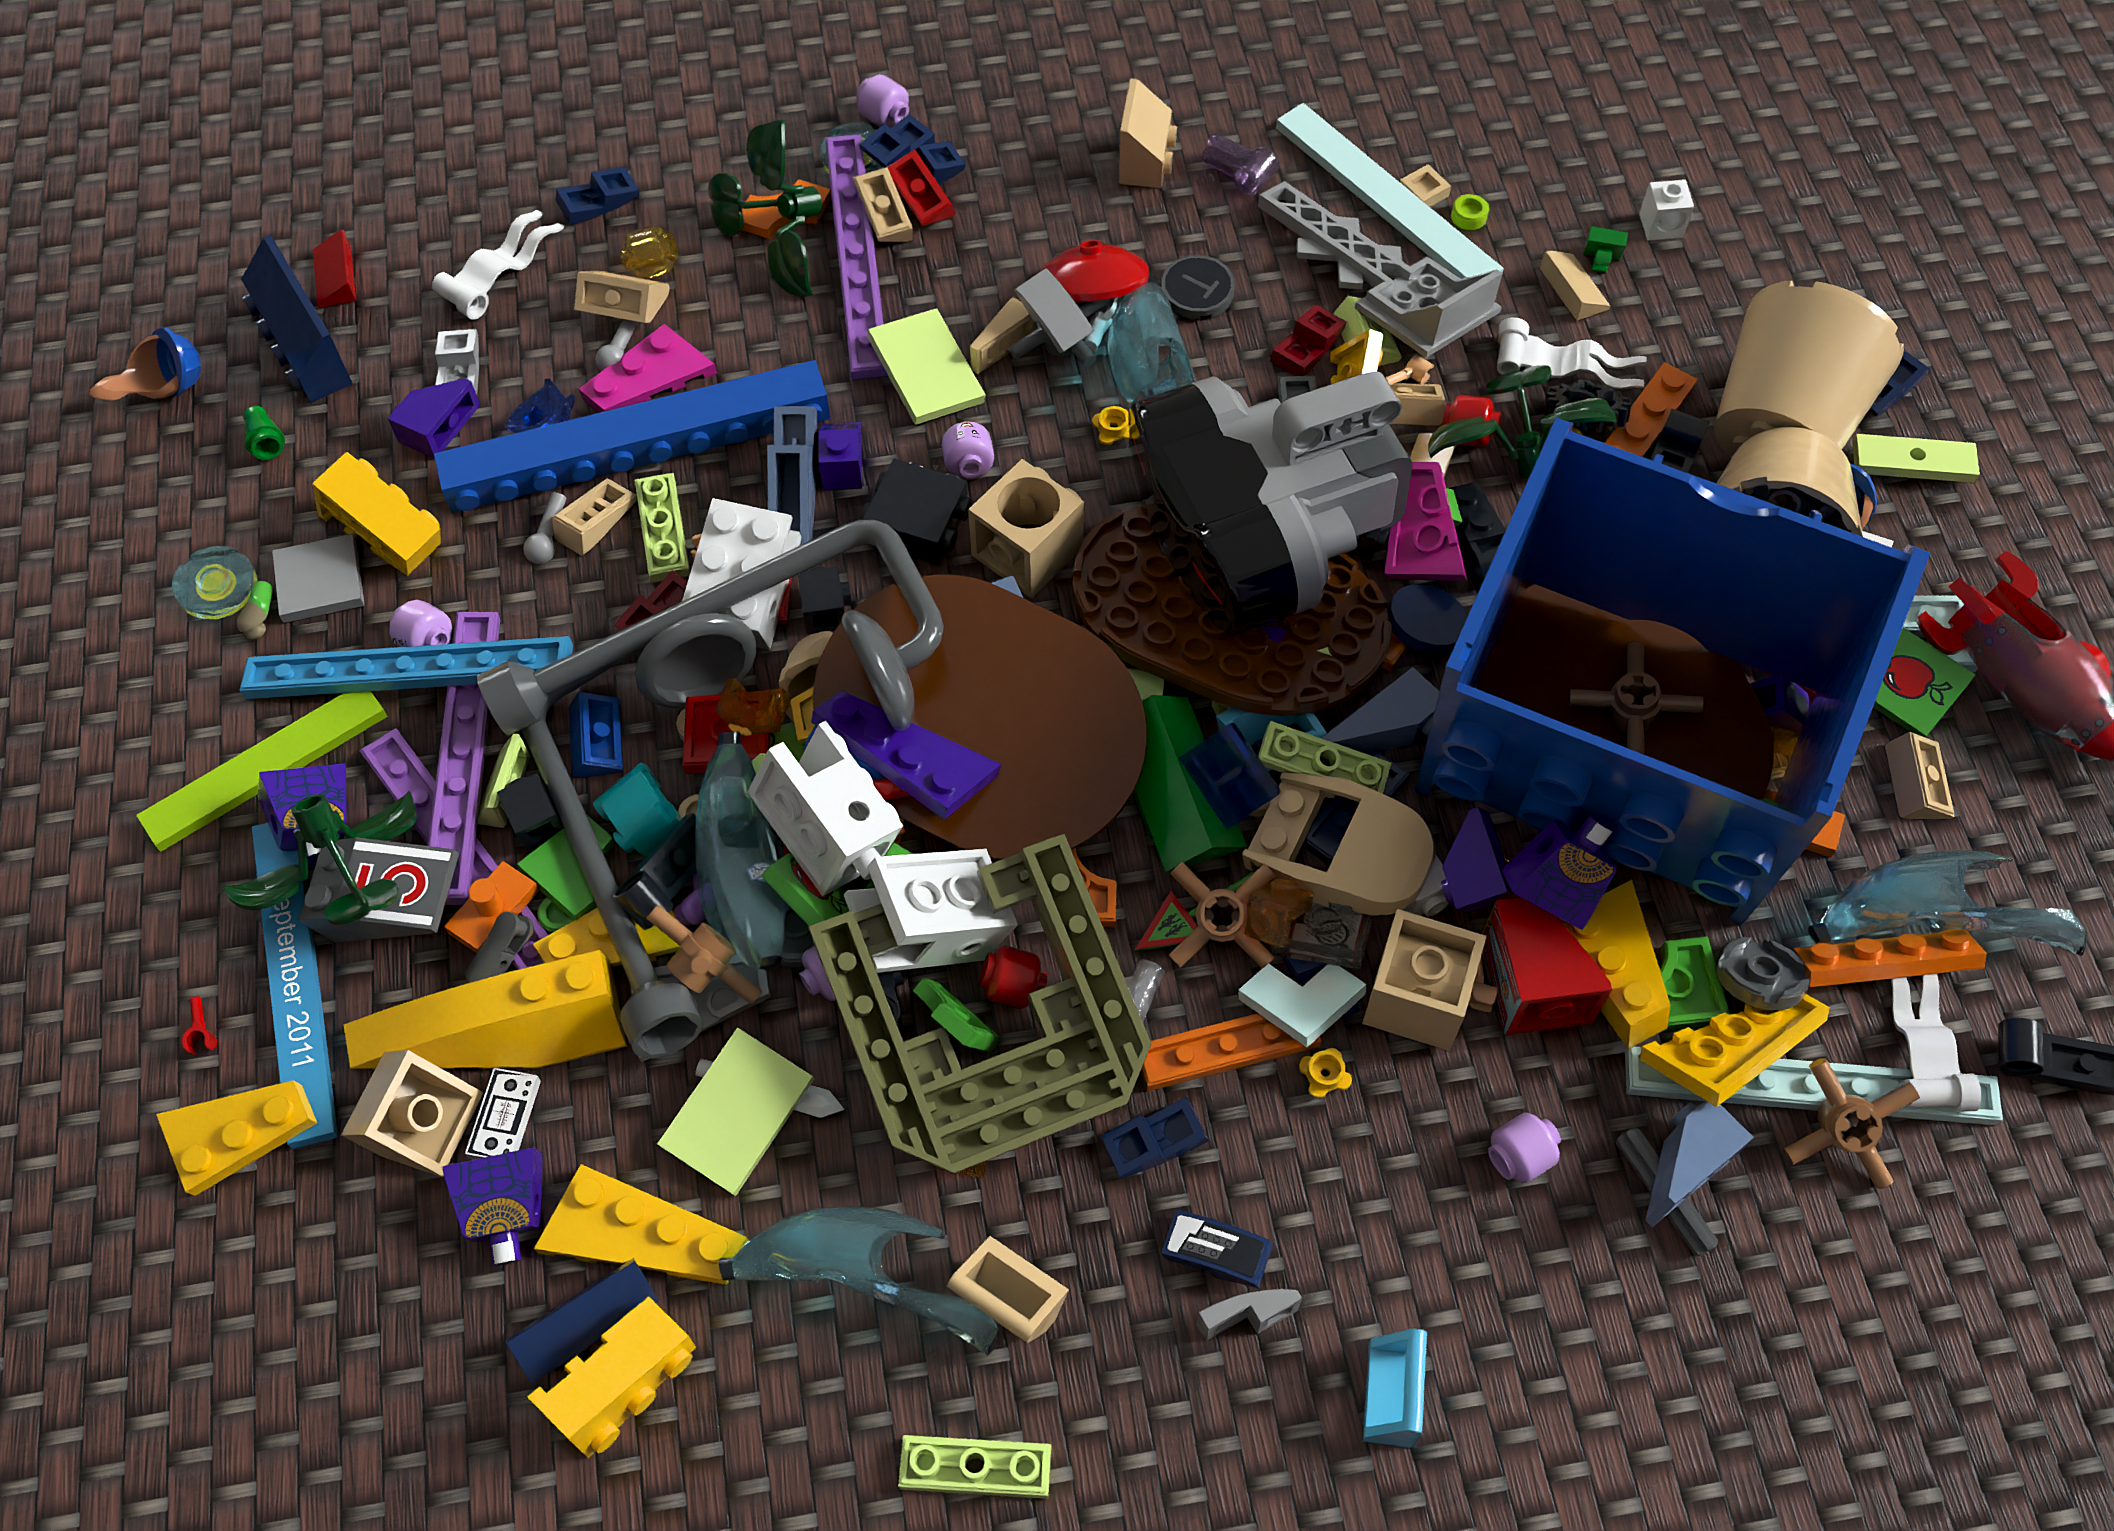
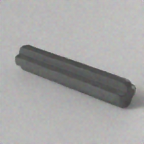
(1685, 1216)

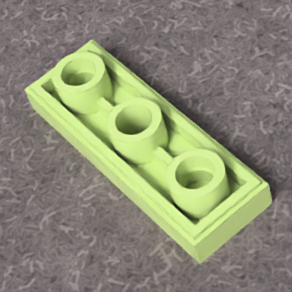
(1916, 458)
(662, 526)
(1299, 752)
(1008, 1468)

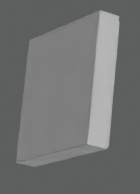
(318, 578)

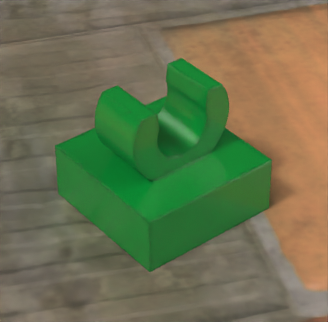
(1604, 246)

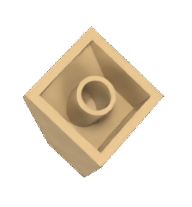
(1145, 138)
(412, 1112)

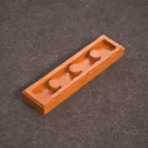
(1216, 1050)

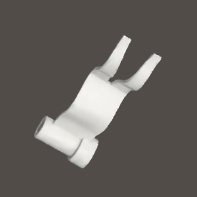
(470, 285)
(1524, 350)
(1932, 1050)

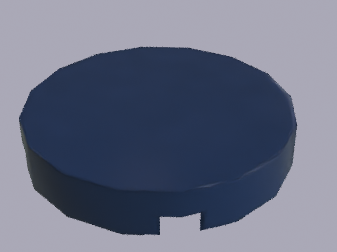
(1426, 618)

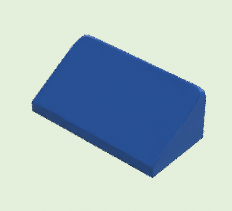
(595, 735)

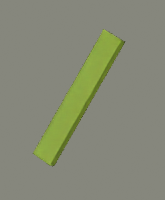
(239, 777)

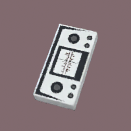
(503, 1113)

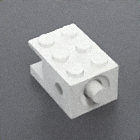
(734, 542)
(825, 809)
(934, 908)

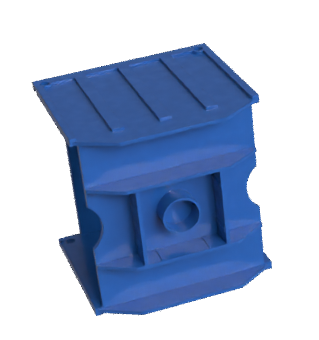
(1734, 578)

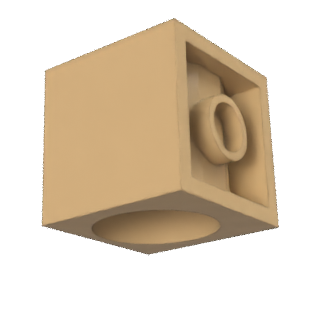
(1032, 554)
(1424, 980)

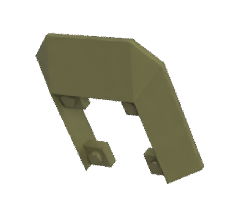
(1072, 1074)

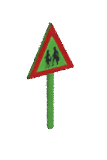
(1173, 922)

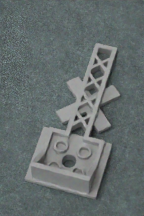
(1424, 302)

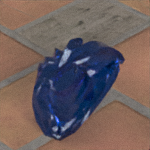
(541, 409)

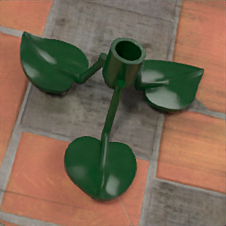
(767, 159)
(1529, 444)
(320, 826)

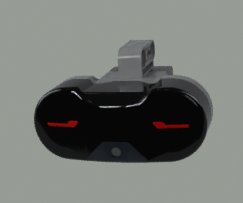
(1266, 490)

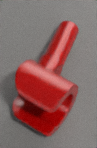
(198, 1028)

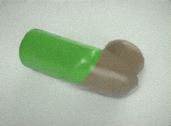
(255, 611)

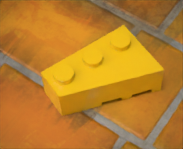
(376, 513)
(1624, 953)
(616, 1378)

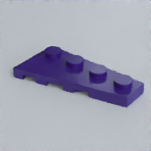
(916, 760)

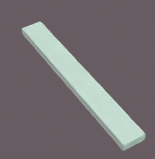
(1384, 194)
(1793, 1085)

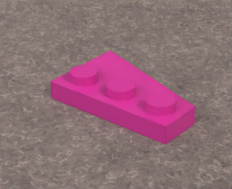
(648, 368)
(1425, 539)

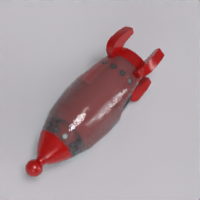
(2032, 659)

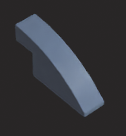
(793, 467)

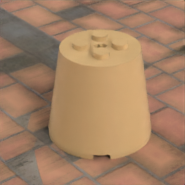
(1806, 363)
(1797, 473)

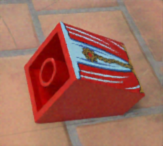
(1540, 970)

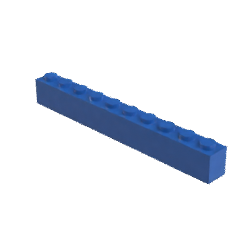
(625, 437)

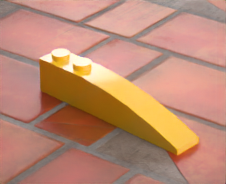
(502, 1021)

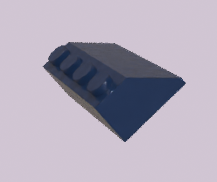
(293, 324)

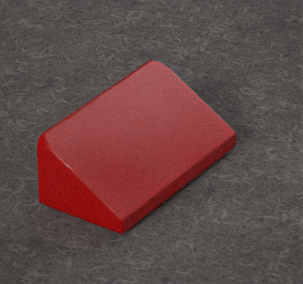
(920, 189)
(334, 271)

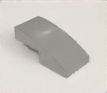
(1054, 309)
(458, 356)
(1260, 1307)

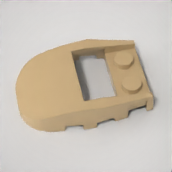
(1377, 862)

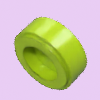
(1469, 212)

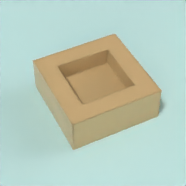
(1427, 185)

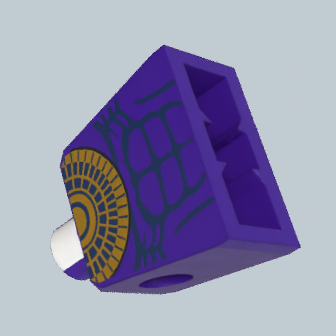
(283, 788)
(1564, 870)
(497, 1199)

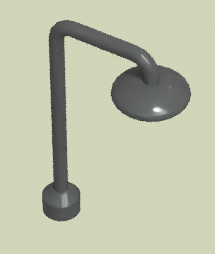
(678, 663)
(519, 693)

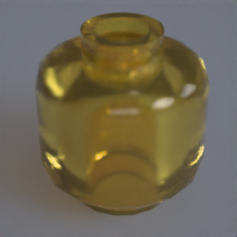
(650, 252)

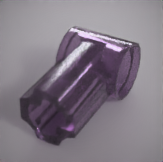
(1247, 167)

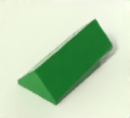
(1167, 796)

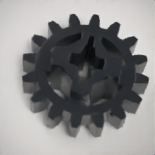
(1584, 390)

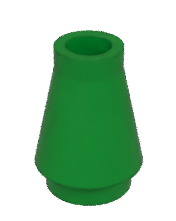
(261, 434)

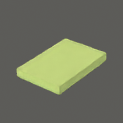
(926, 366)
(736, 1111)

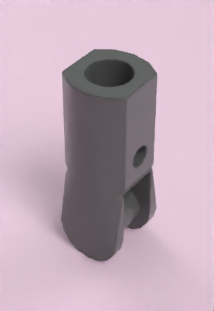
(501, 946)

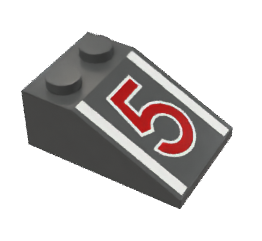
(419, 871)

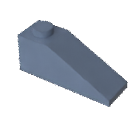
(1391, 718)
(1692, 1154)

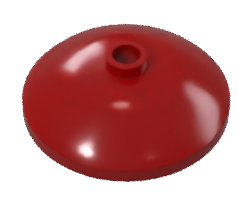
(1098, 271)

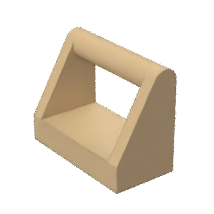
(619, 295)
(1009, 1290)

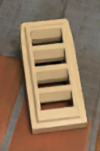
(1005, 329)
(581, 535)

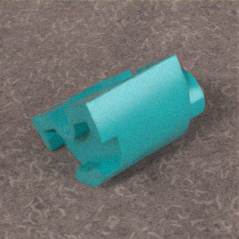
(637, 811)

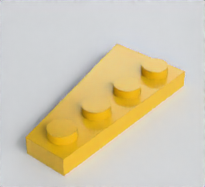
(1733, 1047)
(617, 1222)

